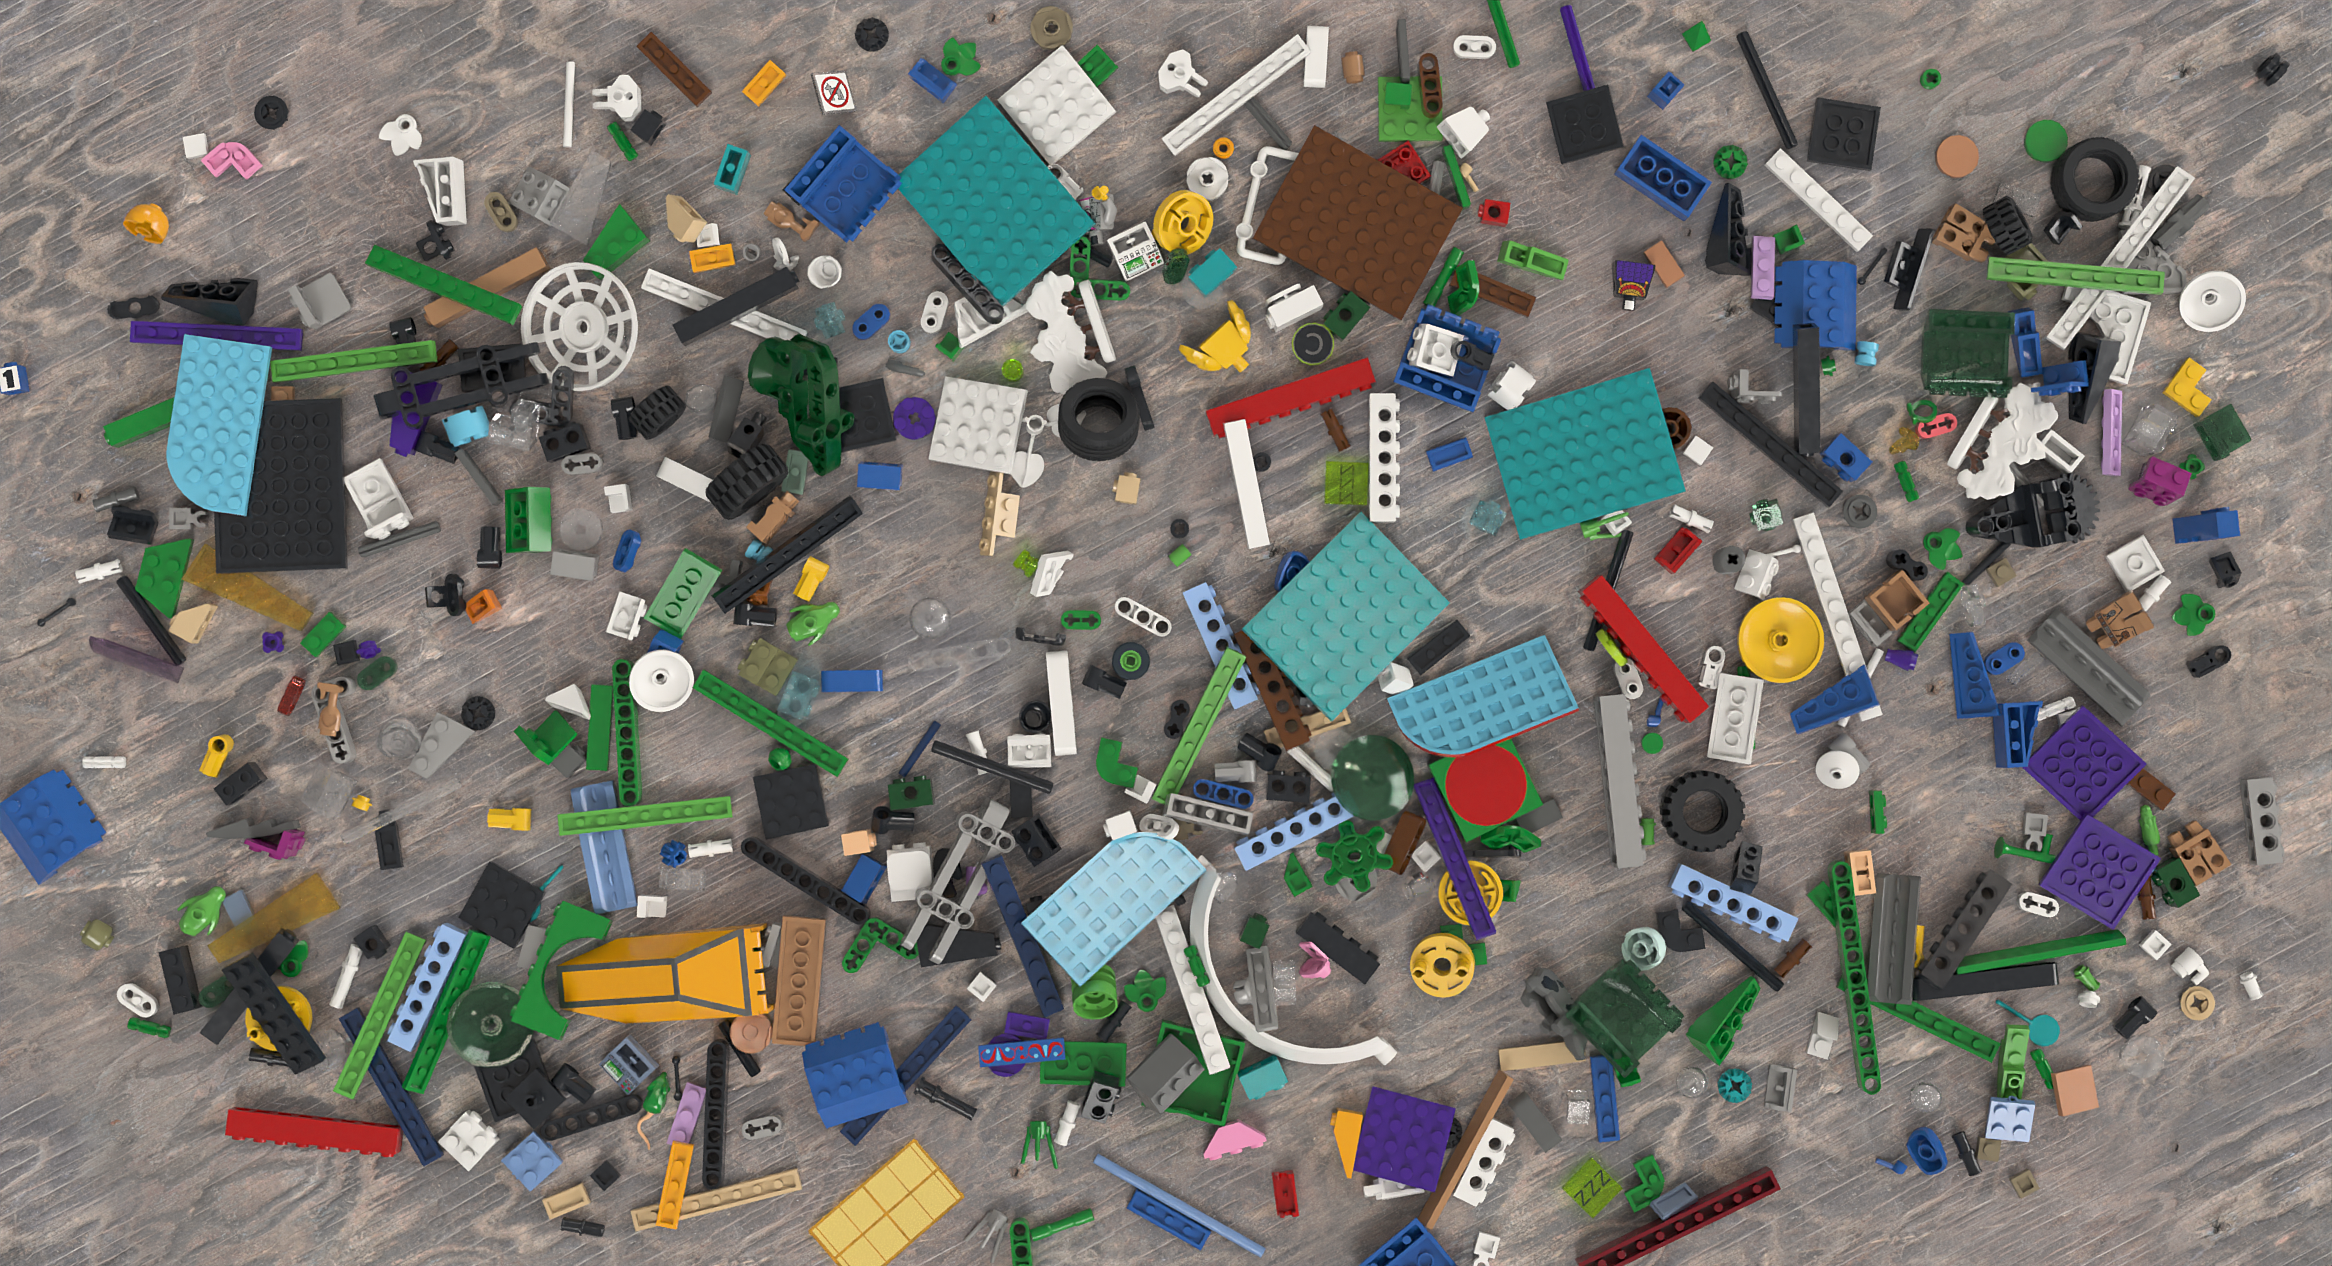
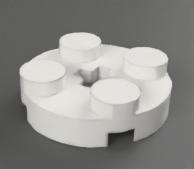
(1219, 178)

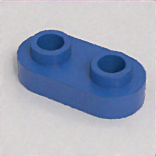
(873, 324)
(626, 550)
(2004, 657)

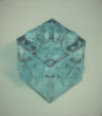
(829, 320)
(1488, 517)

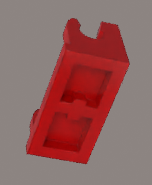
(1678, 550)
(1285, 1193)

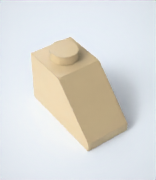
(683, 219)
(192, 622)

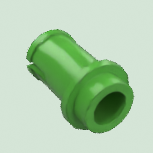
(1648, 828)
(2083, 974)

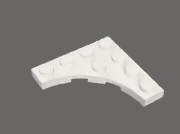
(2119, 319)

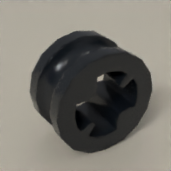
(1268, 461)
(1173, 528)

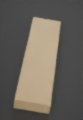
(1317, 723)
(1535, 1056)

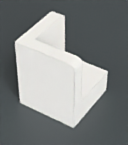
(619, 498)
(1395, 679)
(1142, 790)
(651, 906)

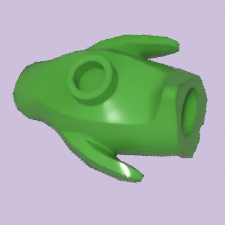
(811, 621)
(202, 911)

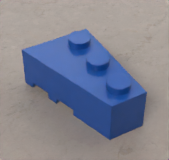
(2210, 525)
(2015, 732)

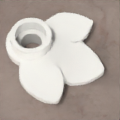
(401, 138)

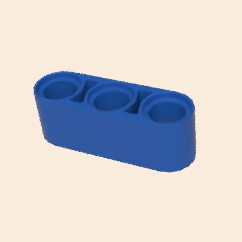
(852, 681)
(1232, 799)

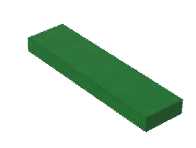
(1926, 619)
(599, 728)

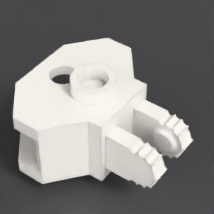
(1181, 75)
(619, 96)

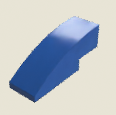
(2026, 343)

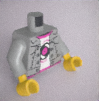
(1101, 210)

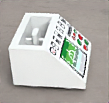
(1135, 251)

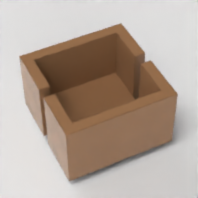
(1895, 599)

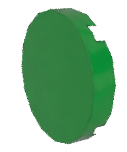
(2045, 141)

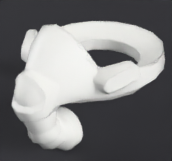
(782, 257)

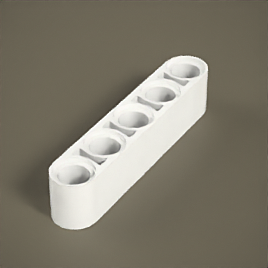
(1061, 703)

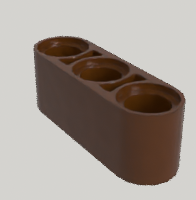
(1429, 95)
(1405, 840)

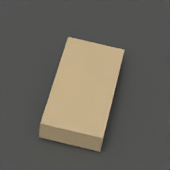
(566, 1201)

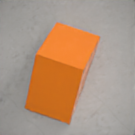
(482, 605)

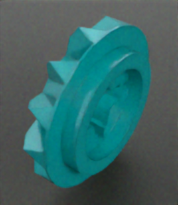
(1736, 1075)

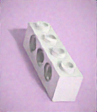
(1477, 1194)

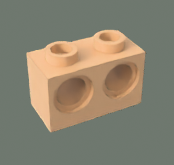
(858, 842)
(1862, 871)

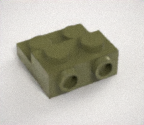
(2025, 290)
(767, 666)

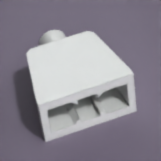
(1464, 129)

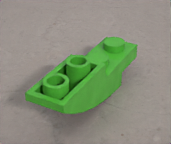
(2011, 1061)

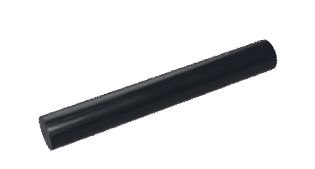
(1985, 563)

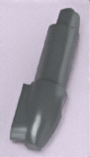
(897, 366)

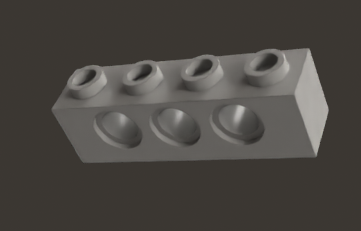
(2253, 811)
(1207, 814)

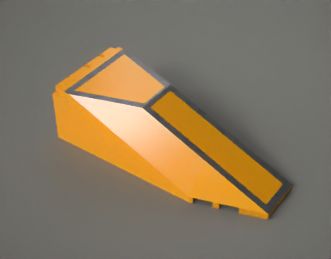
(668, 977)

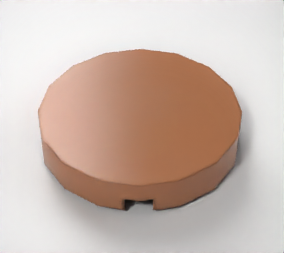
(1957, 156)
(751, 1033)

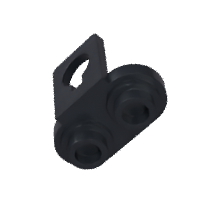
(443, 247)
(451, 593)

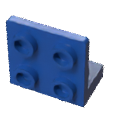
(2063, 378)

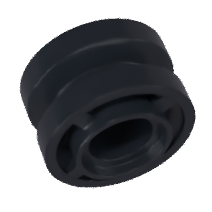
(2272, 69)

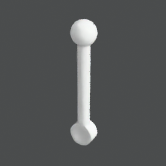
(1796, 548)

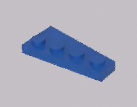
(1971, 683)
(1837, 702)

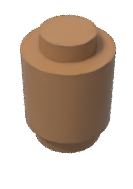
(1353, 67)

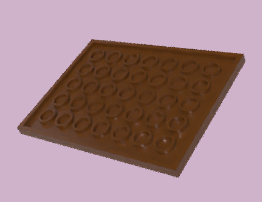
(1357, 223)

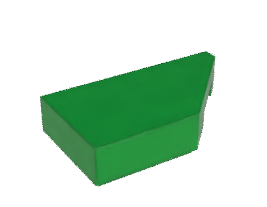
(1296, 877)

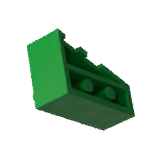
(616, 242)

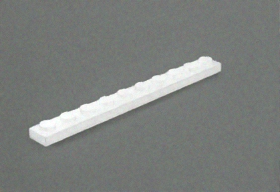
(2122, 255)
(1831, 599)

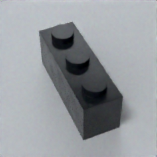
(180, 979)

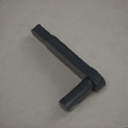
(1513, 852)

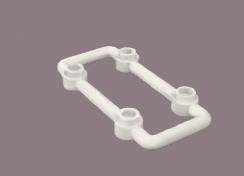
(1244, 230)

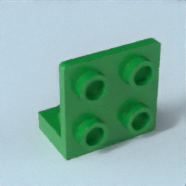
(548, 738)

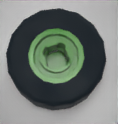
(1130, 661)

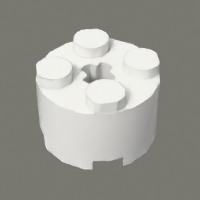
(1510, 386)

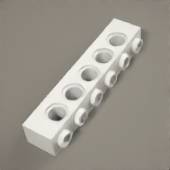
(1389, 403)

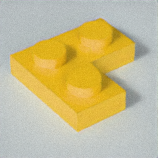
(2183, 391)

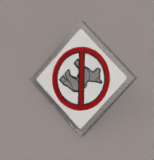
(833, 92)

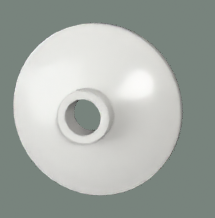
(1837, 762)

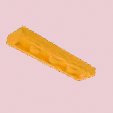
(674, 1184)

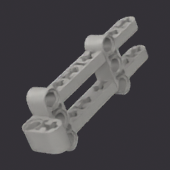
(991, 815)

